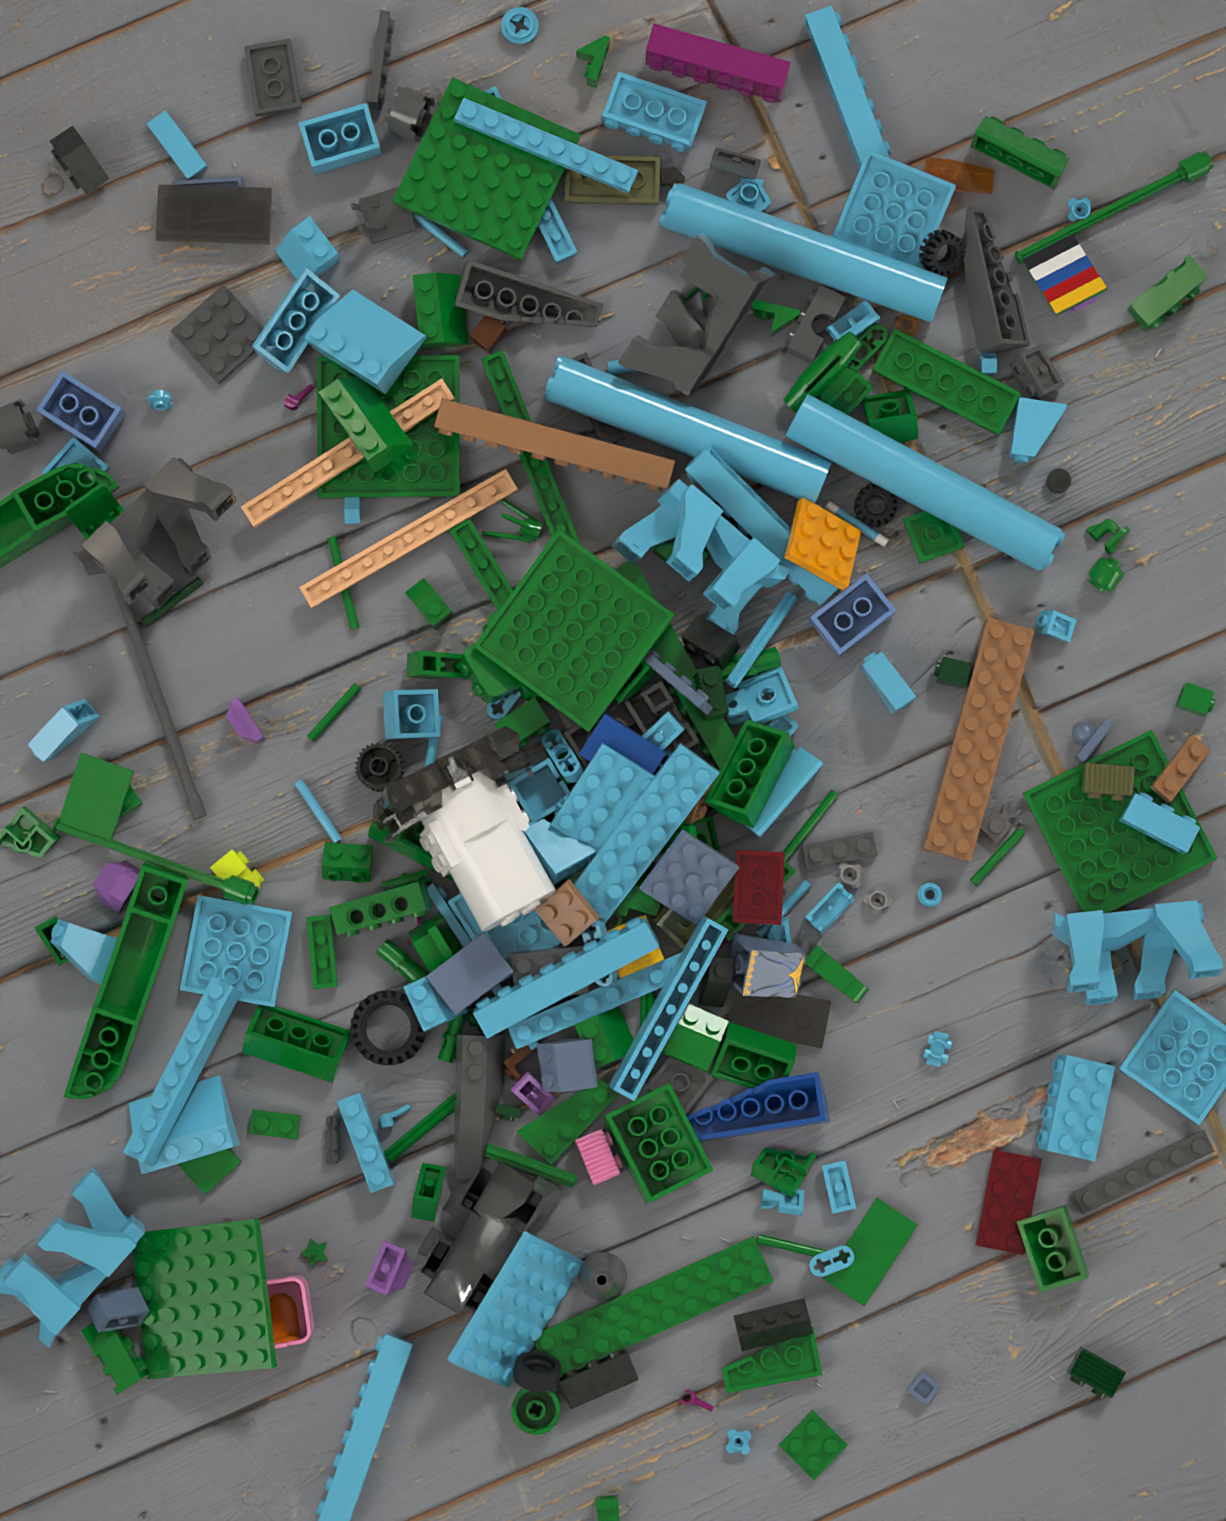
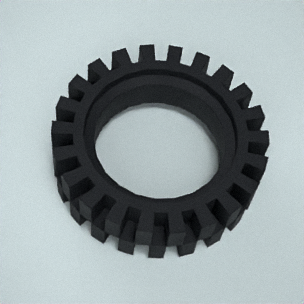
(360, 1037)

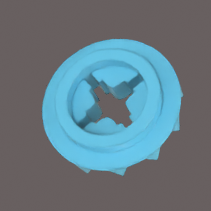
(517, 15)

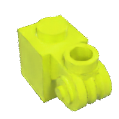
(236, 864)

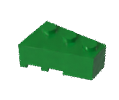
(1168, 294)

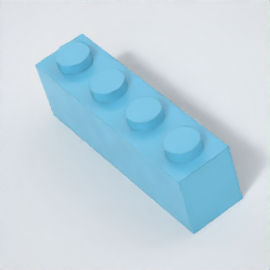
(366, 1142)

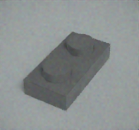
(735, 163)

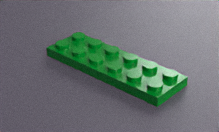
(946, 382)

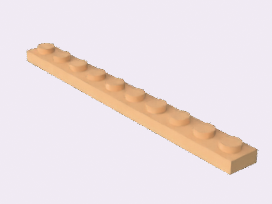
(339, 458)
(408, 538)

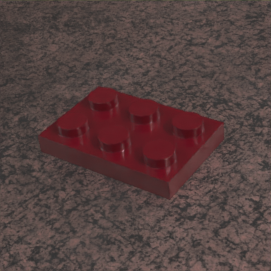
(759, 887)

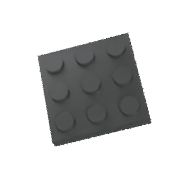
(219, 334)

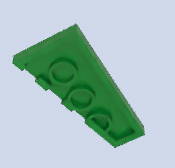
(565, 1123)
(776, 1364)

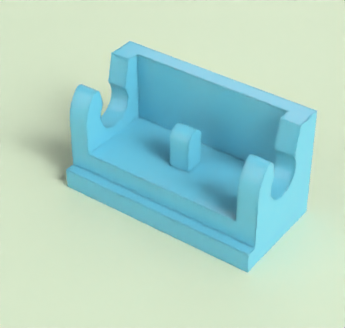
(856, 321)
(829, 908)

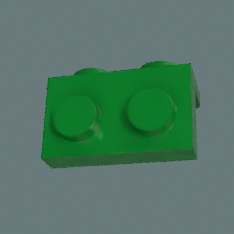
(347, 862)

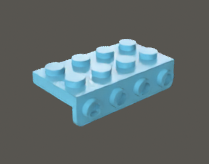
(653, 112)
(1075, 1107)

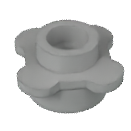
(854, 870)
(884, 900)

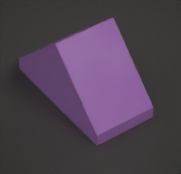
(532, 1093)

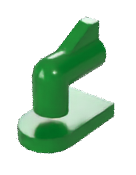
(1108, 524)

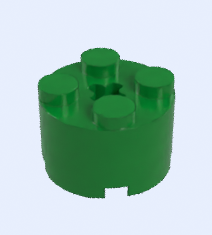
(530, 1421)

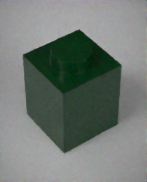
(952, 672)

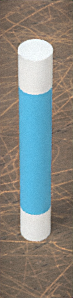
(865, 529)

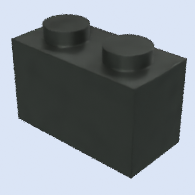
(710, 642)

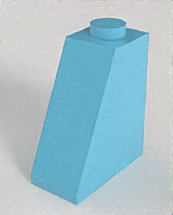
(1032, 427)
(887, 682)
(63, 729)
(557, 851)
(84, 948)

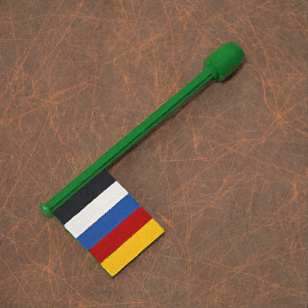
(1061, 264)

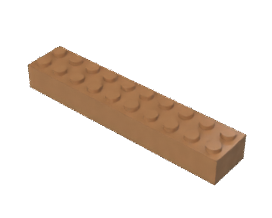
(554, 443)
(978, 740)

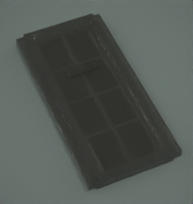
(214, 214)

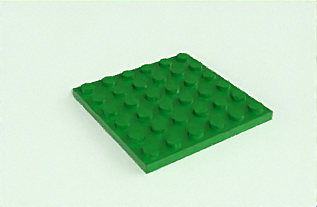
(479, 181)
(424, 470)
(574, 630)
(1098, 853)
(205, 1299)

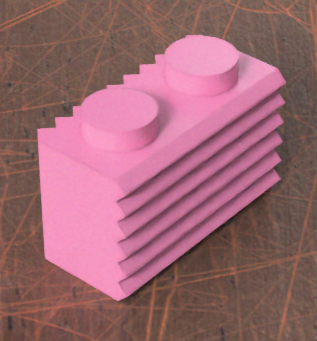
(598, 1156)

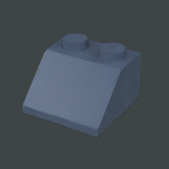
(567, 1065)

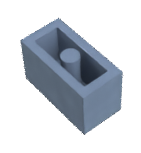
(118, 1309)

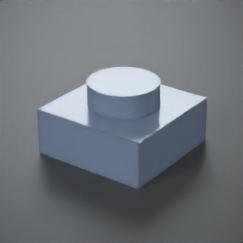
(923, 1388)

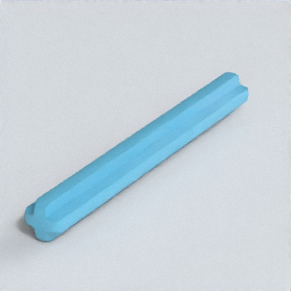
(761, 640)

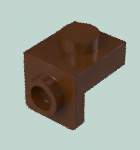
(516, 1056)

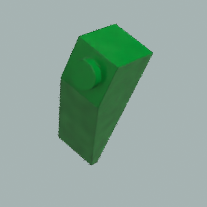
(434, 665)

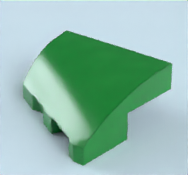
(28, 834)
(782, 1169)

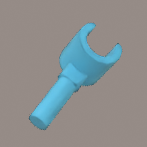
(387, 1119)

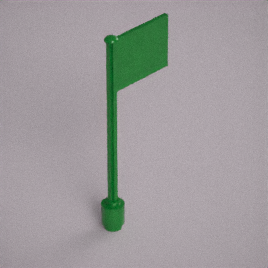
(94, 811)

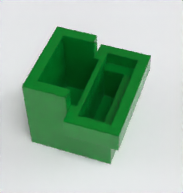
(434, 941)

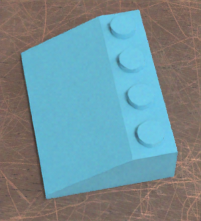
(365, 340)
(200, 1129)

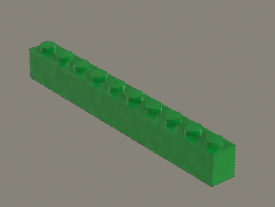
(713, 733)

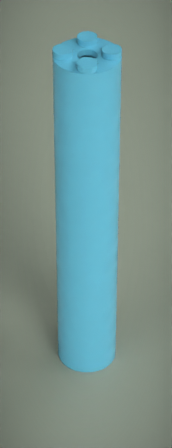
(803, 252)
(685, 428)
(925, 483)

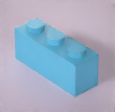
(1160, 822)

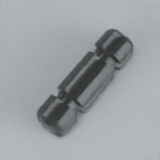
(332, 1139)

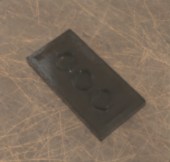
(791, 1019)

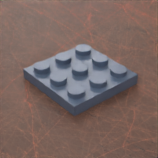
(689, 877)

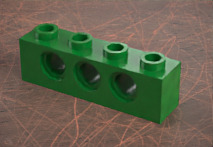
(345, 914)

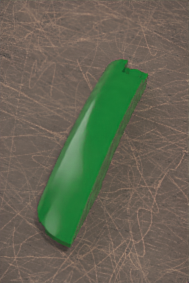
(38, 507)
(127, 982)

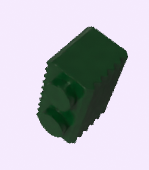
(710, 682)
(1095, 1372)

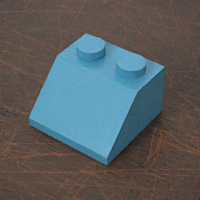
(307, 248)
(411, 714)
(428, 1005)

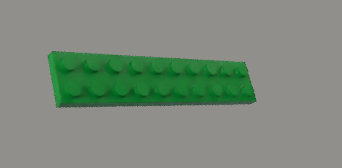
(656, 1306)

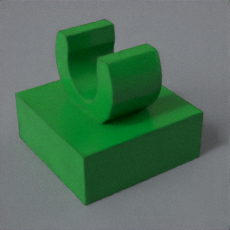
(621, 910)

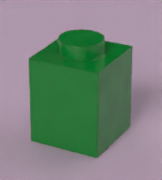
(1195, 699)

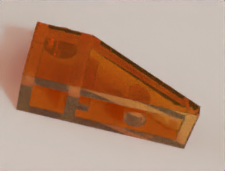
(965, 176)

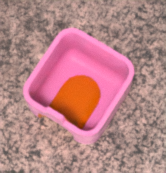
(290, 1310)

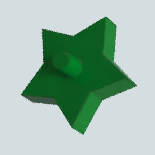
(315, 1252)

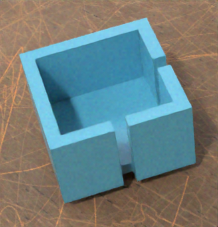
(540, 792)

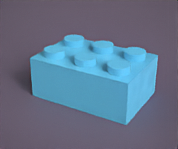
(340, 138)

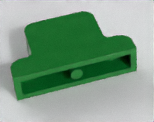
(490, 679)

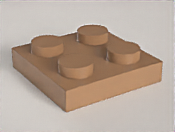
(567, 913)

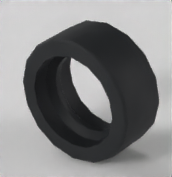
(547, 1373)

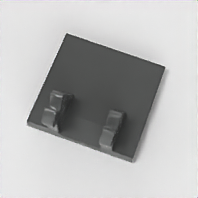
(383, 217)

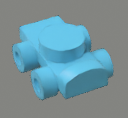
(938, 1043)

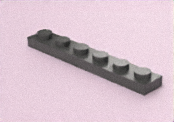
(1143, 1171)

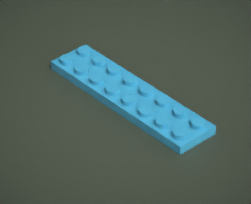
(645, 830)

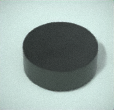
(1058, 480)

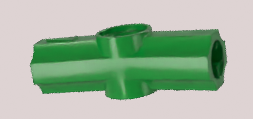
(766, 661)

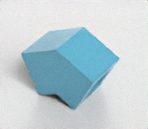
(988, 363)
(352, 510)

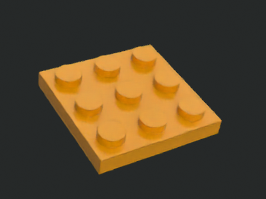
(822, 543)

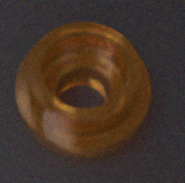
(907, 318)

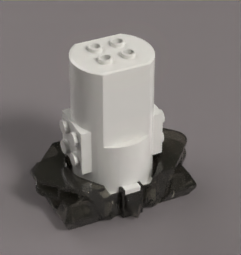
(472, 826)

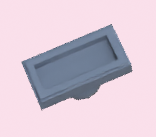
(1086, 736)

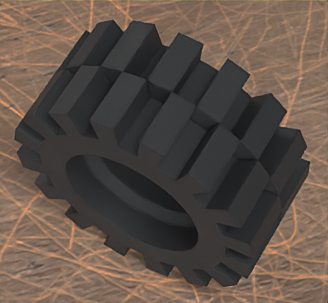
(931, 248)
(865, 515)

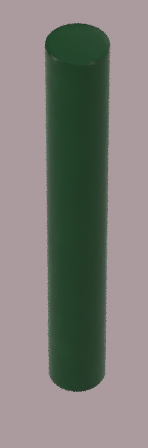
(174, 600)

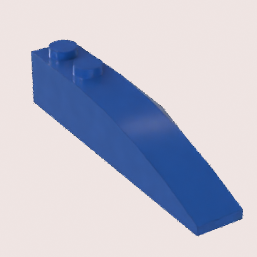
(765, 1108)

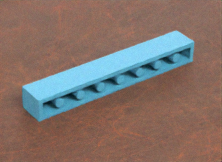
(845, 84)
(753, 516)
(565, 977)
(668, 1008)
(182, 1071)
(366, 1429)

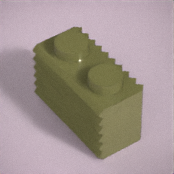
(1108, 781)

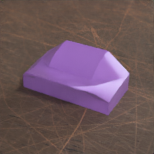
(243, 722)
(116, 884)
(390, 1269)

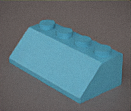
(284, 334)
(794, 777)

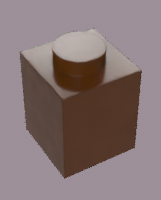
(488, 333)

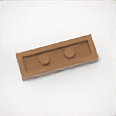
(1179, 768)

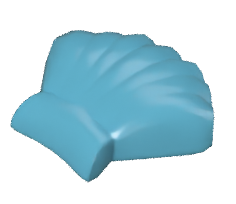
(750, 194)

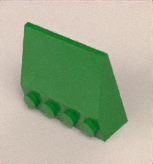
(657, 1143)

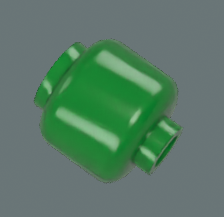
(1106, 574)

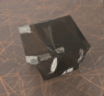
(670, 176)

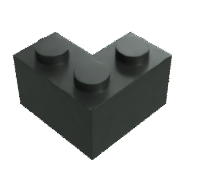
(76, 156)

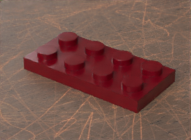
(1007, 1200)

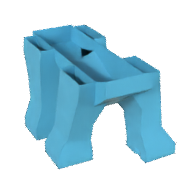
(698, 523)
(1163, 928)
(98, 1248)

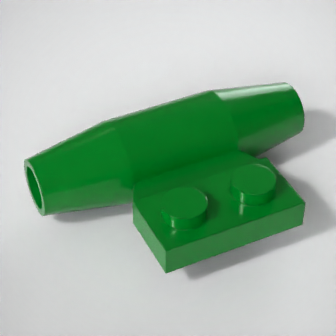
(831, 378)

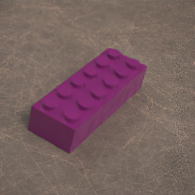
(717, 63)

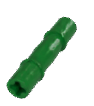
(400, 961)

